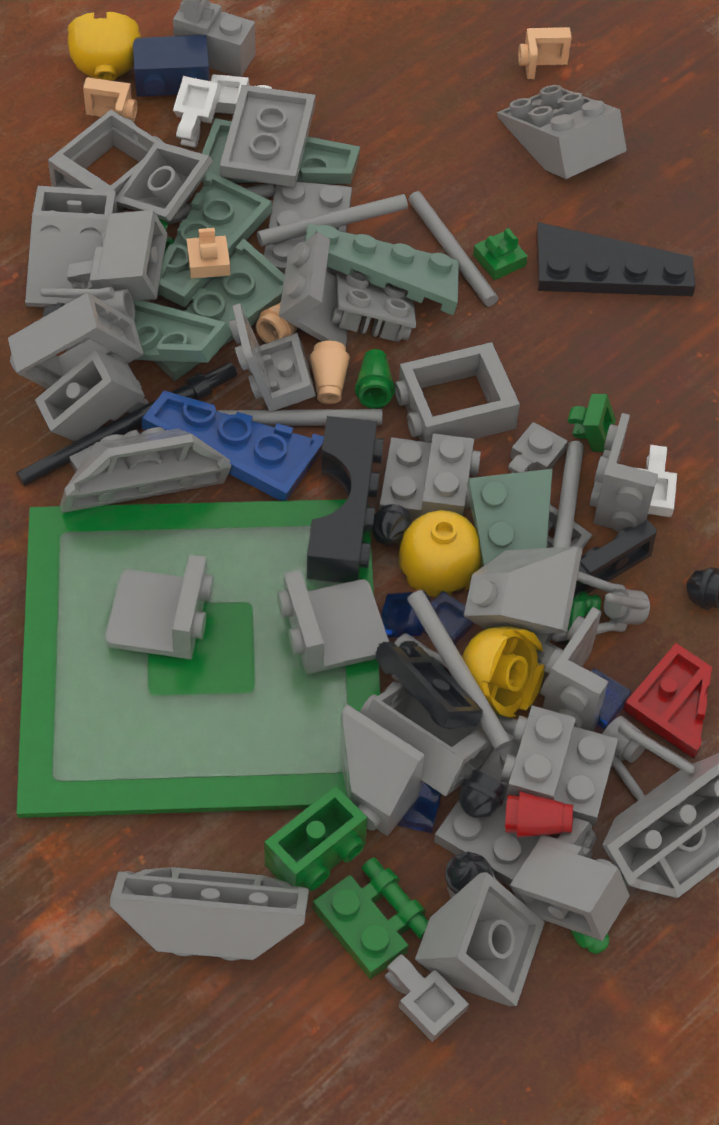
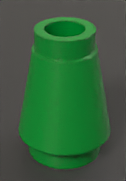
(375, 381)

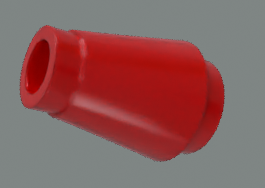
(537, 816)

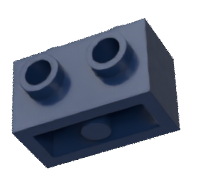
(165, 60)

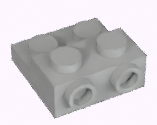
(430, 475)
(560, 762)

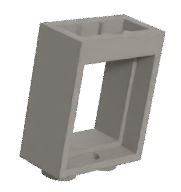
(70, 163)
(86, 316)
(475, 422)
(448, 752)

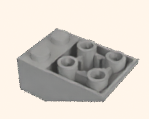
(565, 130)
(64, 232)

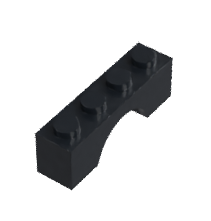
(337, 539)

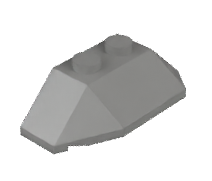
(143, 467)
(670, 834)
(208, 910)

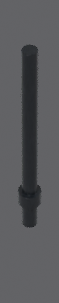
(196, 387)

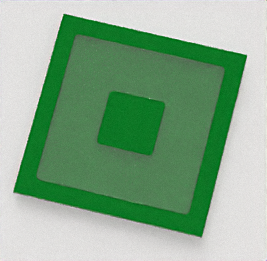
(167, 731)

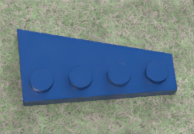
(258, 453)

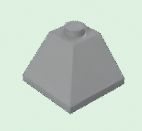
(164, 180)
(525, 590)
(378, 770)
(482, 941)

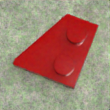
(674, 699)

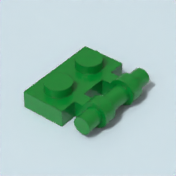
(362, 926)

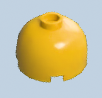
(103, 44)
(440, 553)
(506, 667)

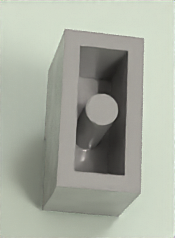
(228, 36)
(128, 256)
(90, 396)
(569, 886)

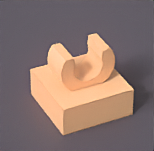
(208, 255)

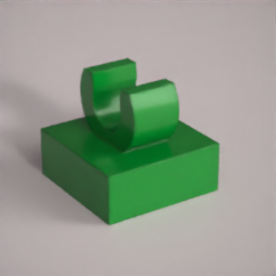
(500, 254)
(593, 421)

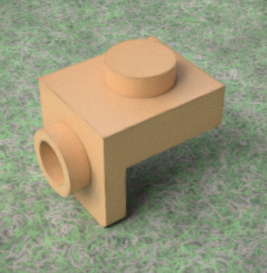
(544, 47)
(109, 95)

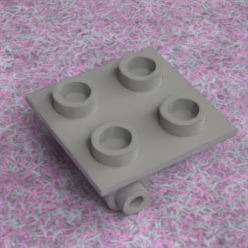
(360, 297)

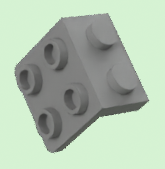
(311, 291)
(277, 367)
(620, 491)
(161, 610)
(331, 623)
(570, 686)

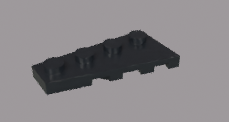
(599, 264)

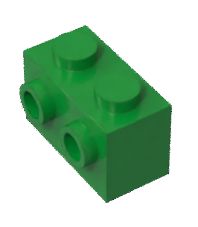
(317, 841)

